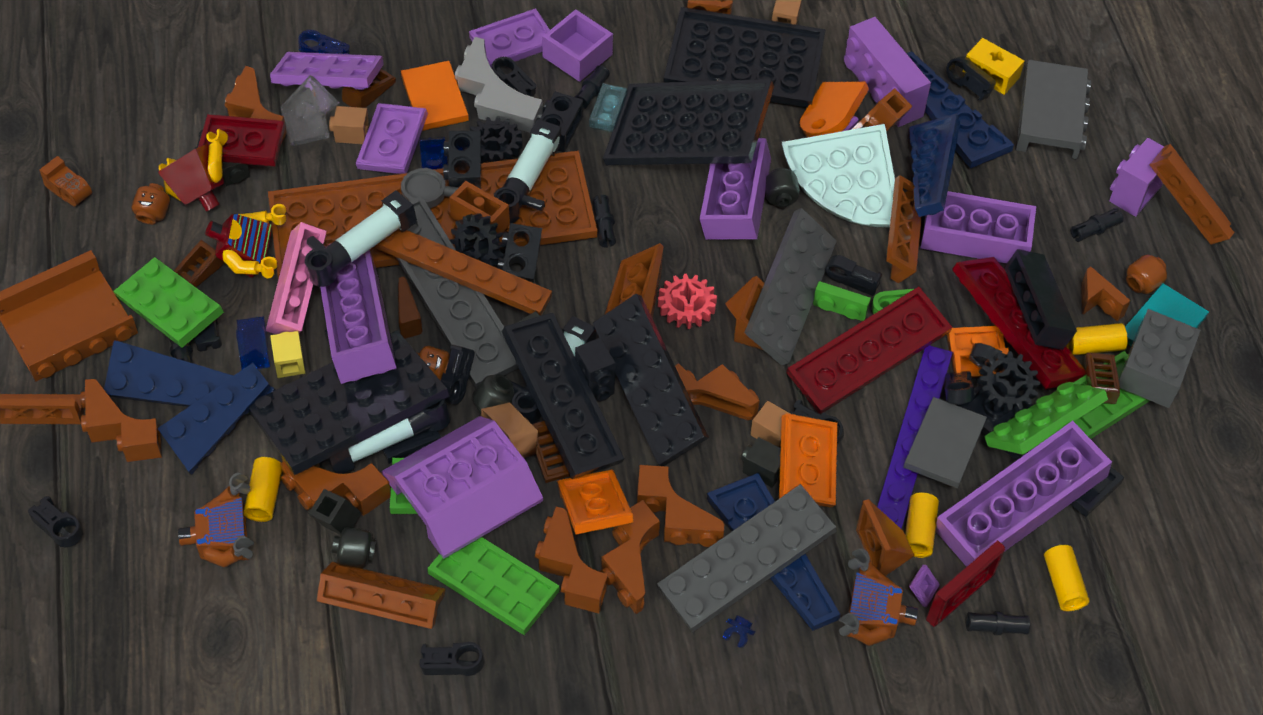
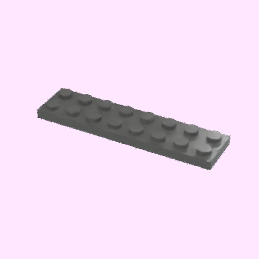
(457, 310)

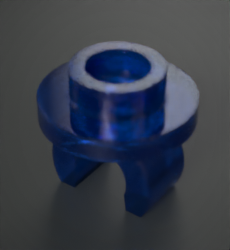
(740, 626)

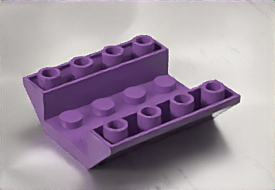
(465, 484)

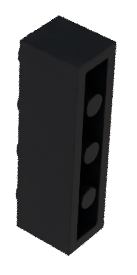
(1040, 299)

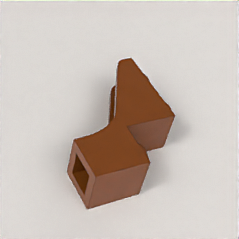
(245, 99)
(886, 111)
(721, 391)
(104, 422)
(362, 488)
(683, 519)
(558, 555)
(624, 562)

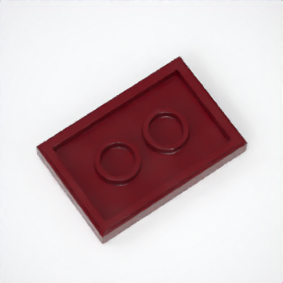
(248, 140)
(965, 583)

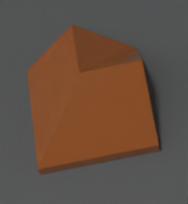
(742, 307)
(882, 539)

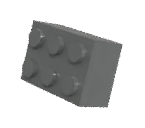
(1158, 358)

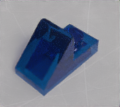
(432, 152)
(253, 342)

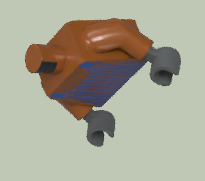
(221, 526)
(874, 604)

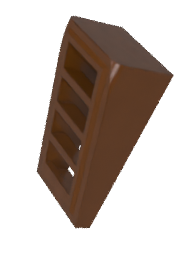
(363, 97)
(196, 256)
(409, 317)
(1113, 390)
(544, 438)

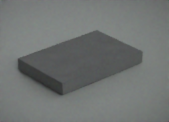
(945, 442)

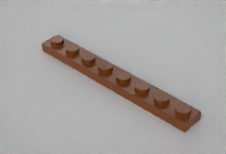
(461, 269)

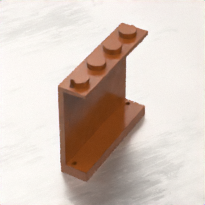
(63, 316)

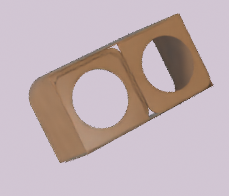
(515, 427)

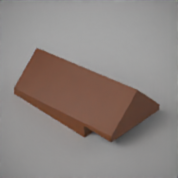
(639, 276)

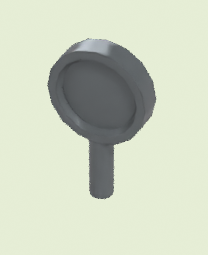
(426, 183)

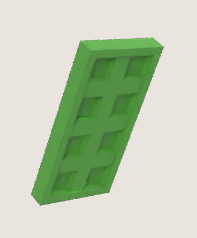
(168, 302)
(1109, 414)
(1045, 417)
(496, 583)

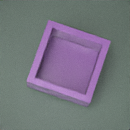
(577, 45)
(1136, 179)

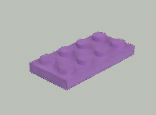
(328, 69)

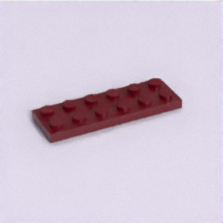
(994, 293)
(869, 350)

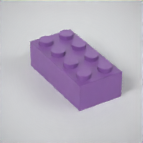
(885, 66)
(736, 197)
(979, 227)

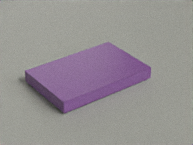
(513, 37)
(391, 138)

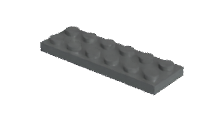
(790, 287)
(746, 558)

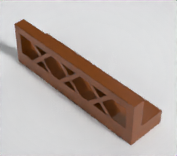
(1191, 195)
(903, 231)
(40, 409)
(380, 594)

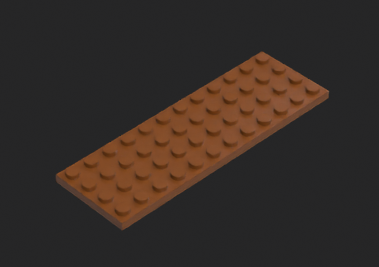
(332, 205)

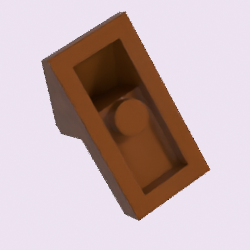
(1100, 292)

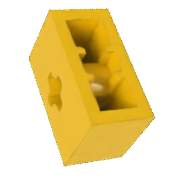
(997, 63)

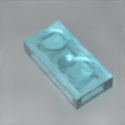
(607, 107)

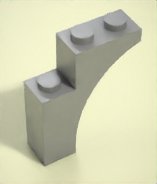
(492, 94)

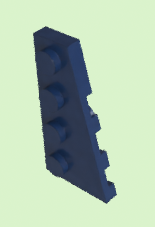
(204, 423)

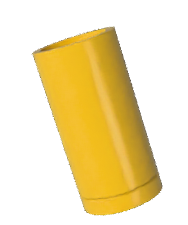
(1098, 339)
(263, 489)
(922, 523)
(1066, 578)

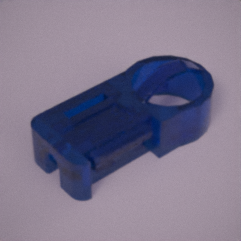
(326, 44)

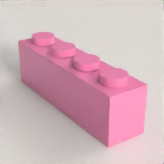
(294, 283)

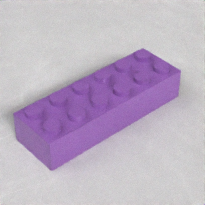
(357, 322)
(1024, 494)

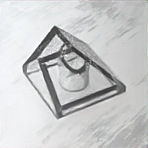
(307, 112)

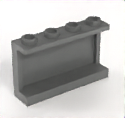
(1054, 106)

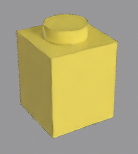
(287, 354)

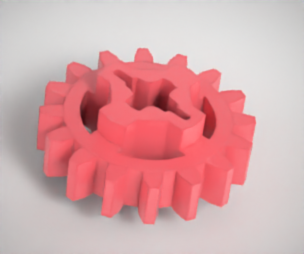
(675, 305)

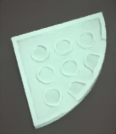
(846, 173)

